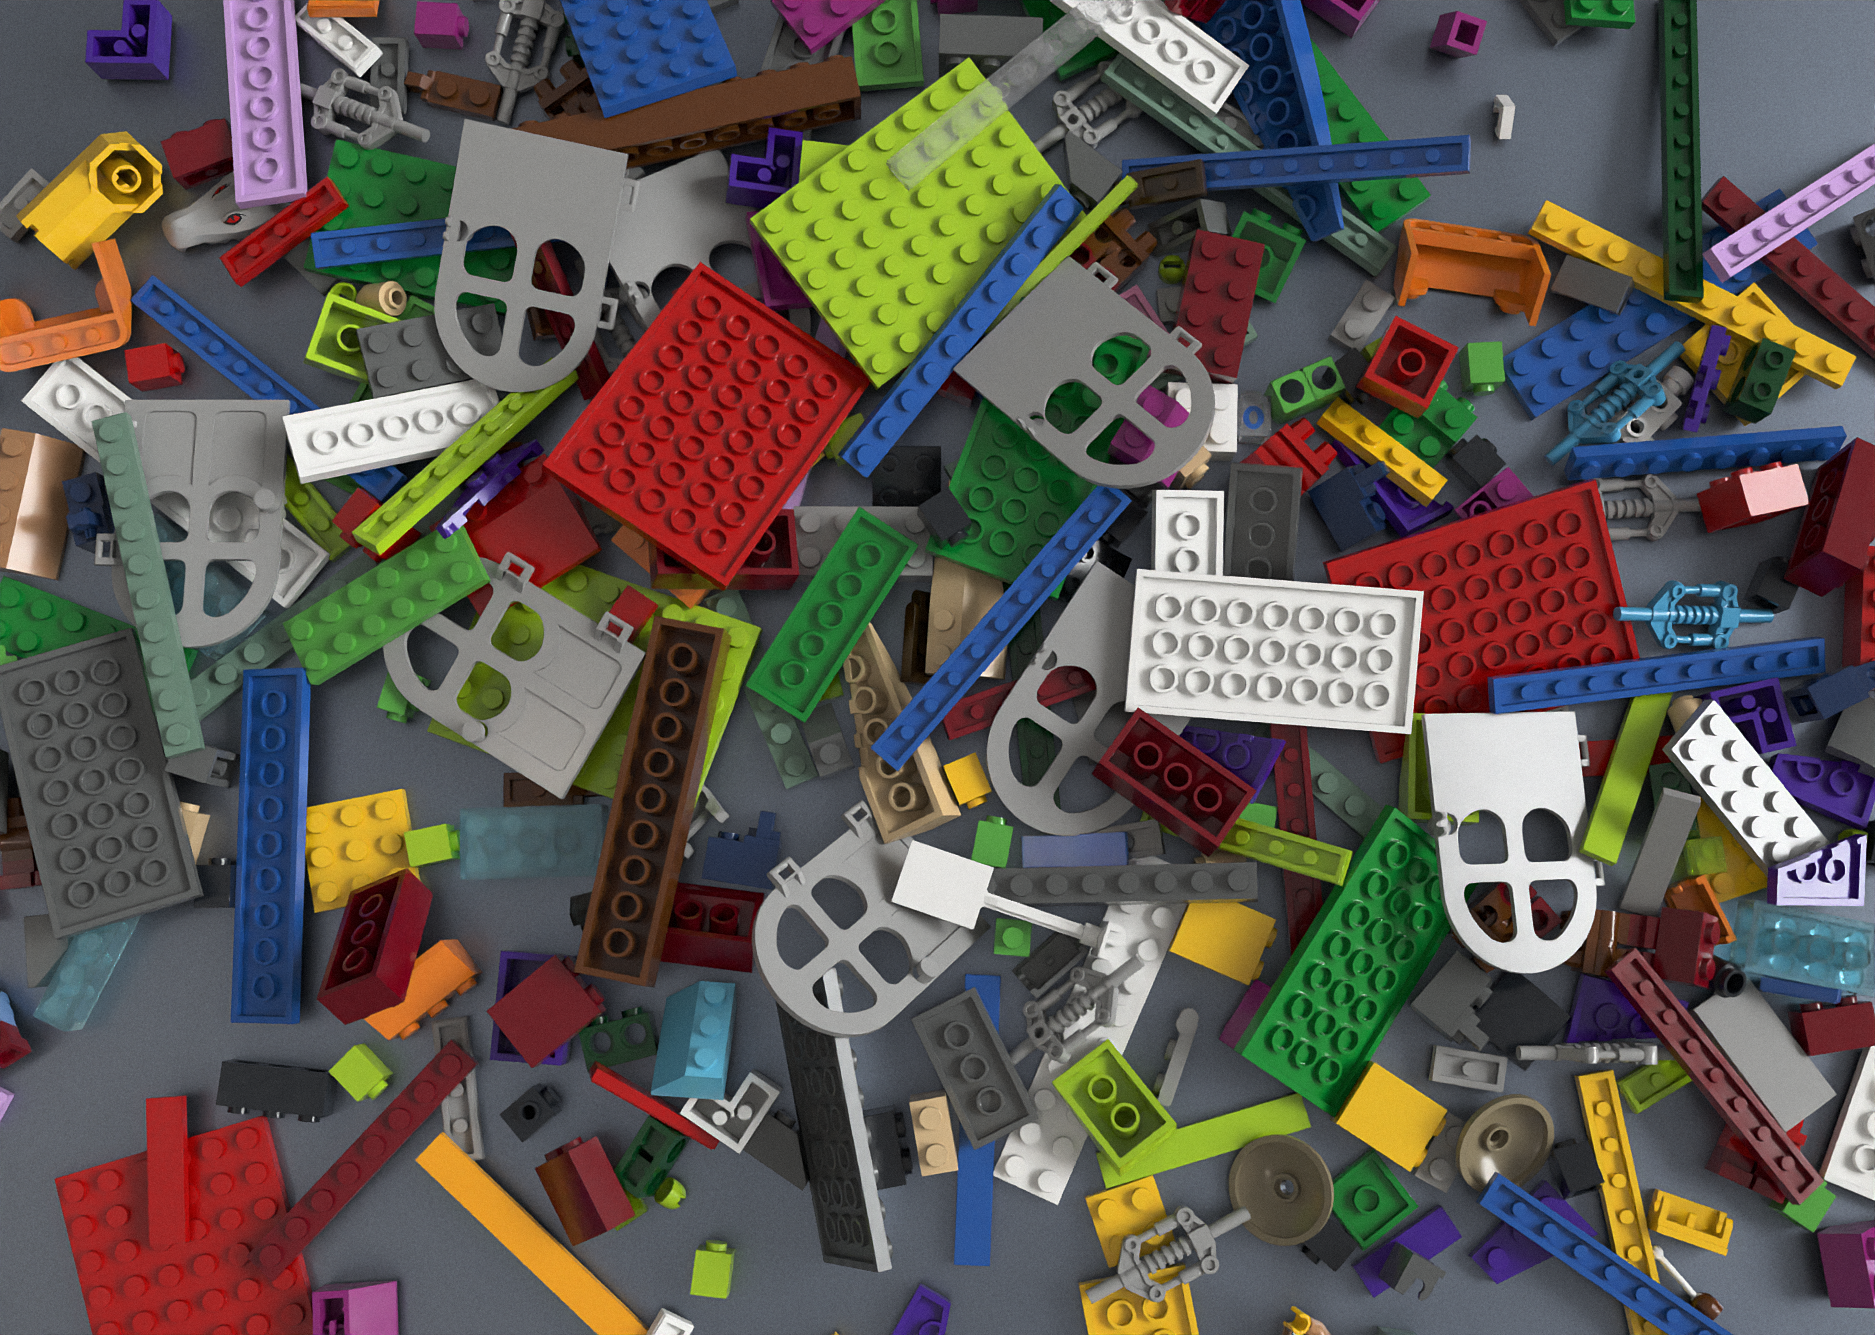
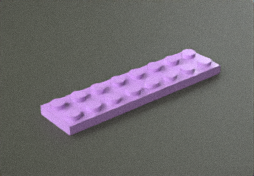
(265, 102)

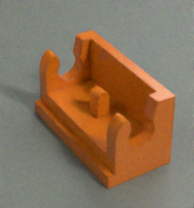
(1696, 895)

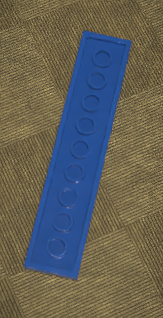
(1593, 338)
(271, 846)

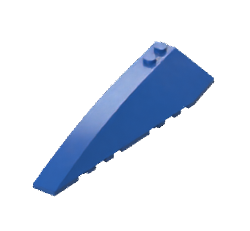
(1281, 93)

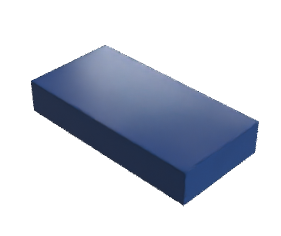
(1800, 990)

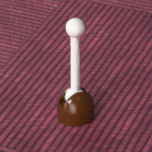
(1701, 1301)

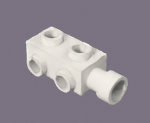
(1674, 383)

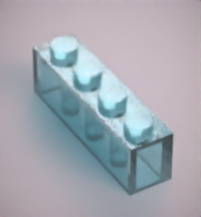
(83, 975)

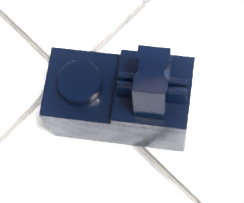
(1347, 504)
(89, 510)
(1831, 692)
(745, 861)

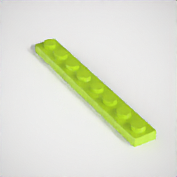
(455, 465)

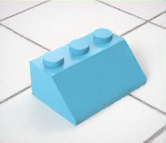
(696, 1042)

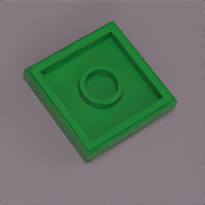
(1369, 1199)

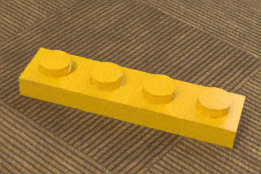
(1376, 446)

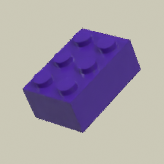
(513, 969)

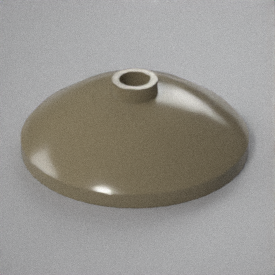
(1507, 1138)
(1259, 1185)

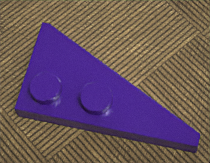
(487, 483)
(1399, 507)

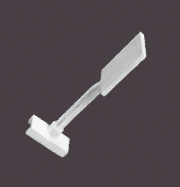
(957, 889)

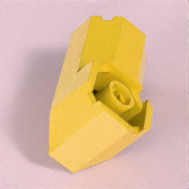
(94, 196)

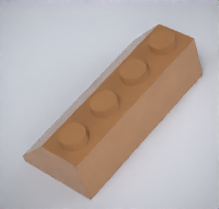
(35, 502)

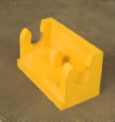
(1689, 1222)

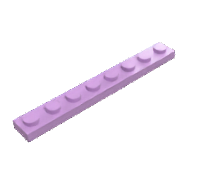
(1792, 216)

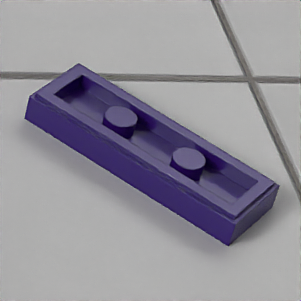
(1425, 1236)

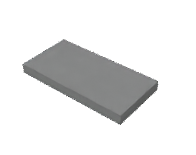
(1764, 1055)

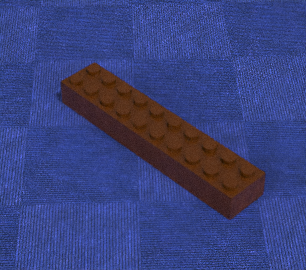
(718, 114)
(653, 802)

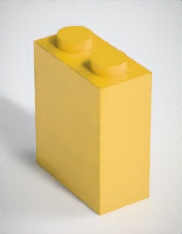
(1224, 939)
(1391, 1116)

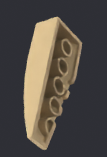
(956, 606)
(919, 792)

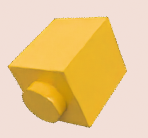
(968, 781)

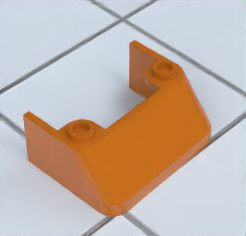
(1472, 262)
(72, 335)

